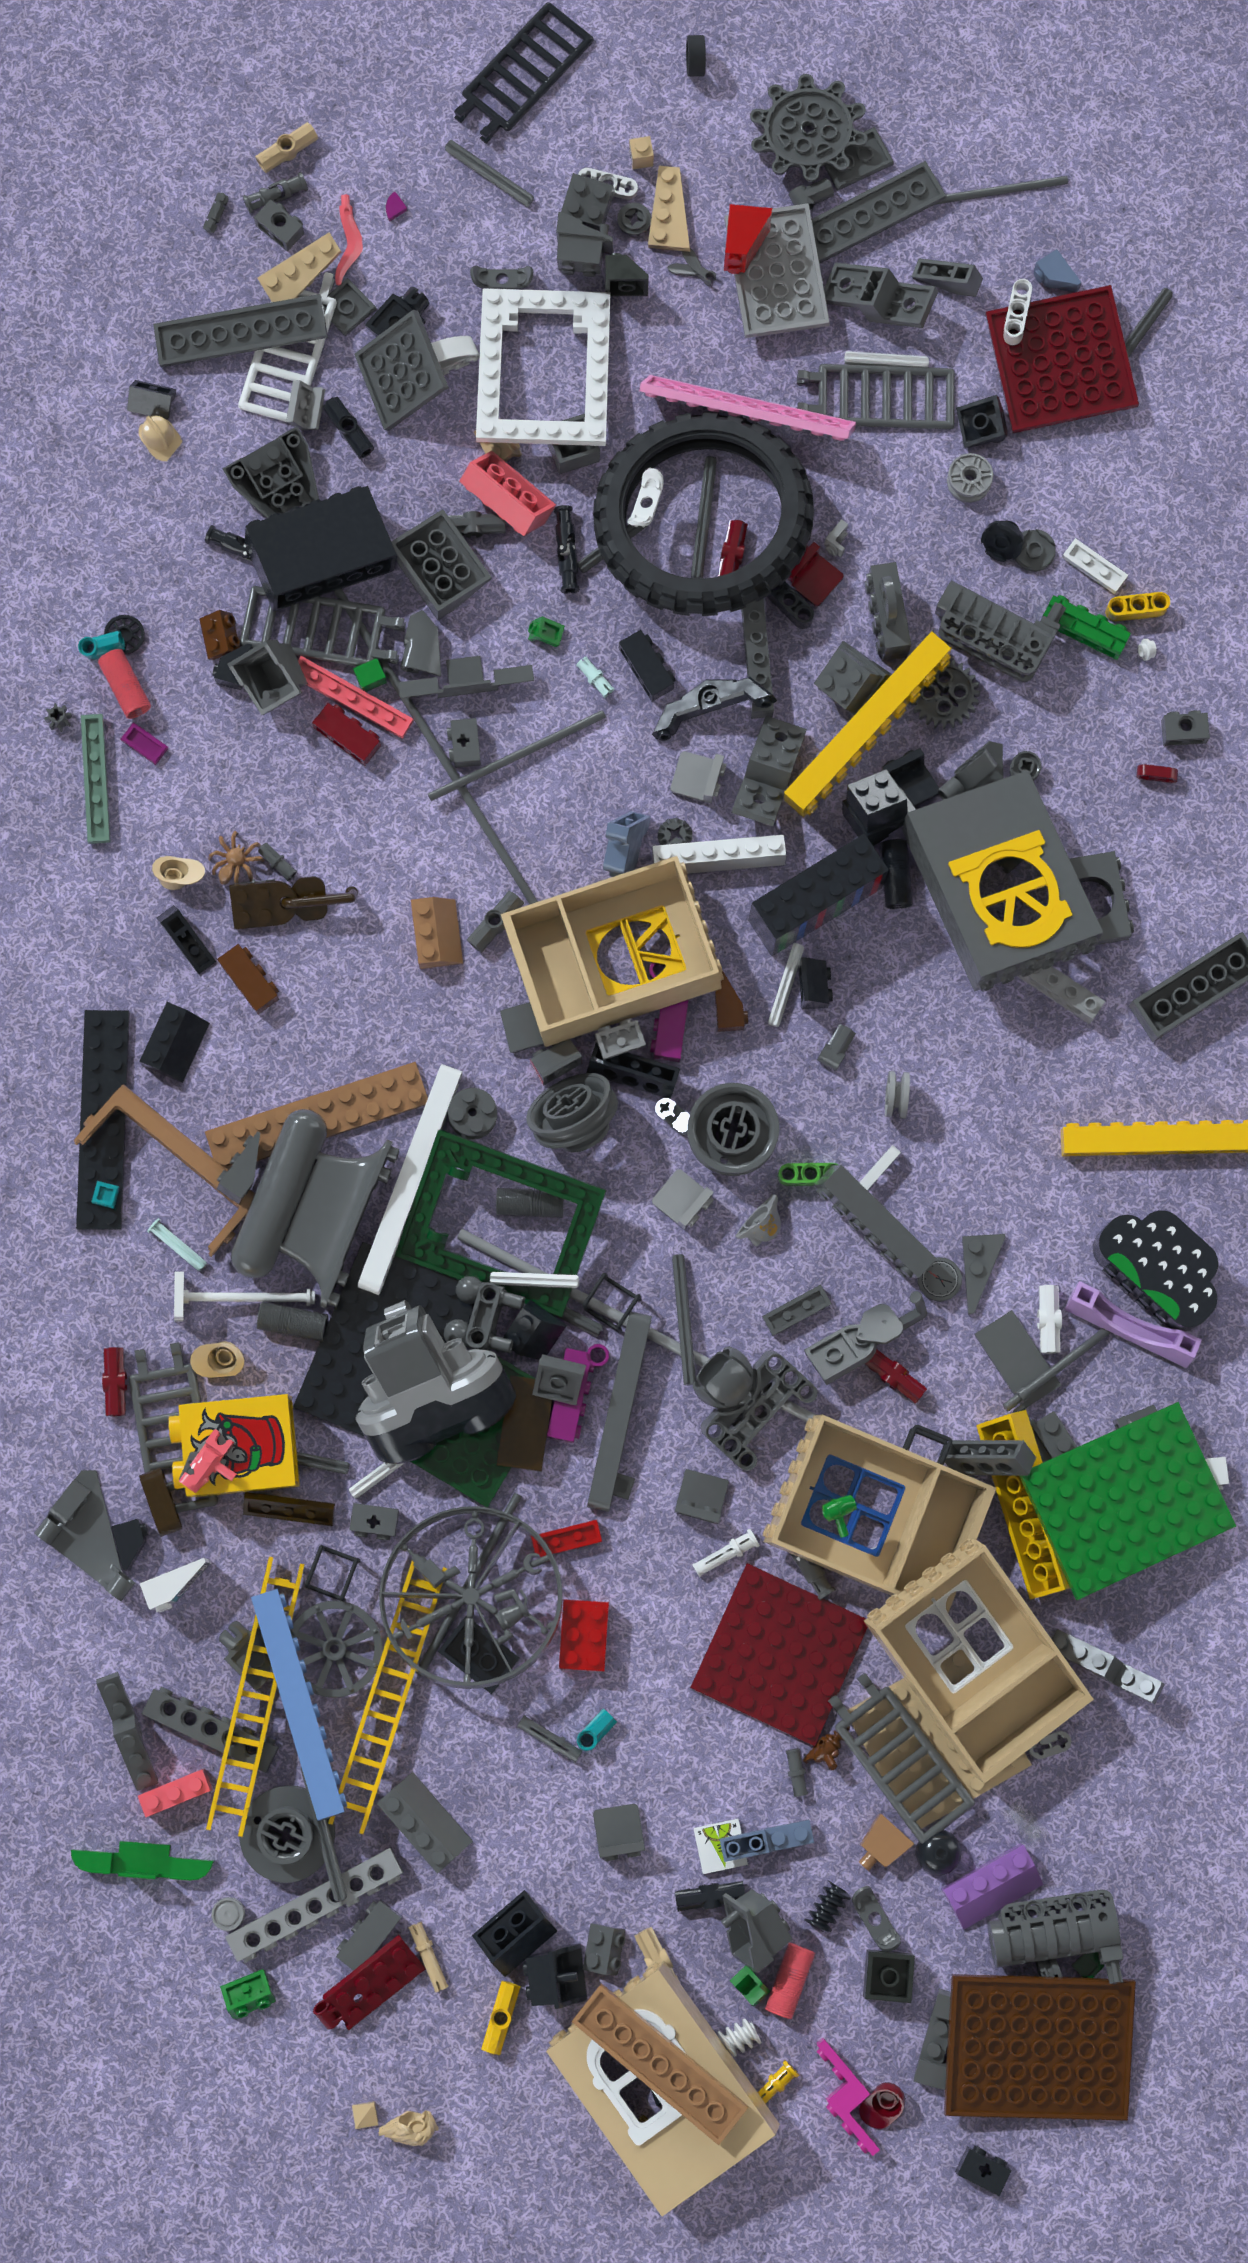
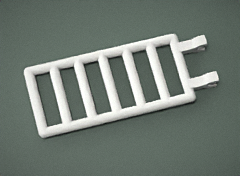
(312, 360)

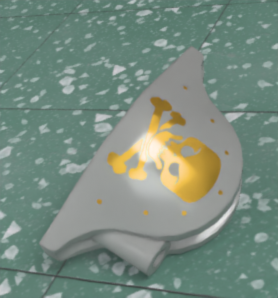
(762, 1224)

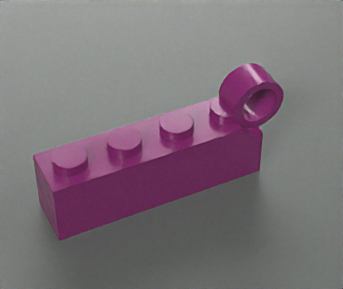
(669, 1029)
(566, 1416)

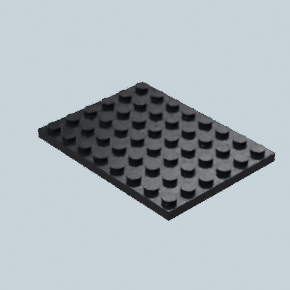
(336, 1373)

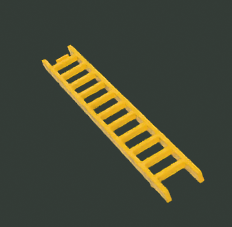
(424, 1585)
(246, 1670)

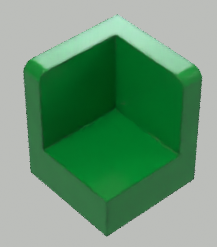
(370, 675)
(750, 1985)

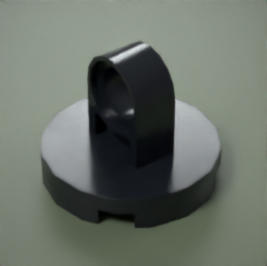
(1003, 540)

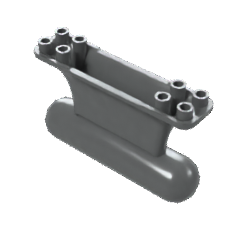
(308, 1205)

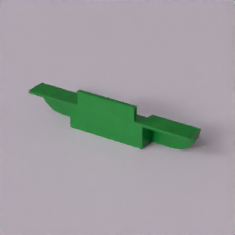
(141, 1861)

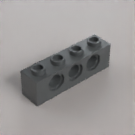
(990, 1457)

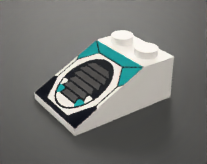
(169, 1587)

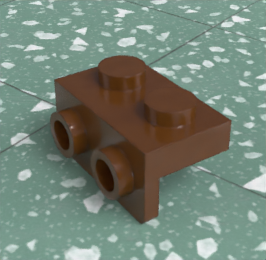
(219, 634)

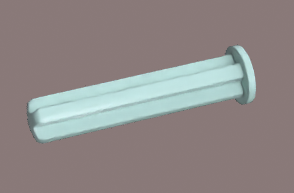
(177, 1245)

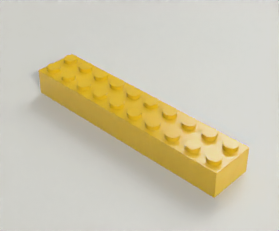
(867, 724)

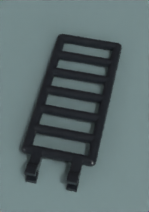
(561, 67)

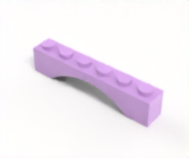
(1096, 1308)

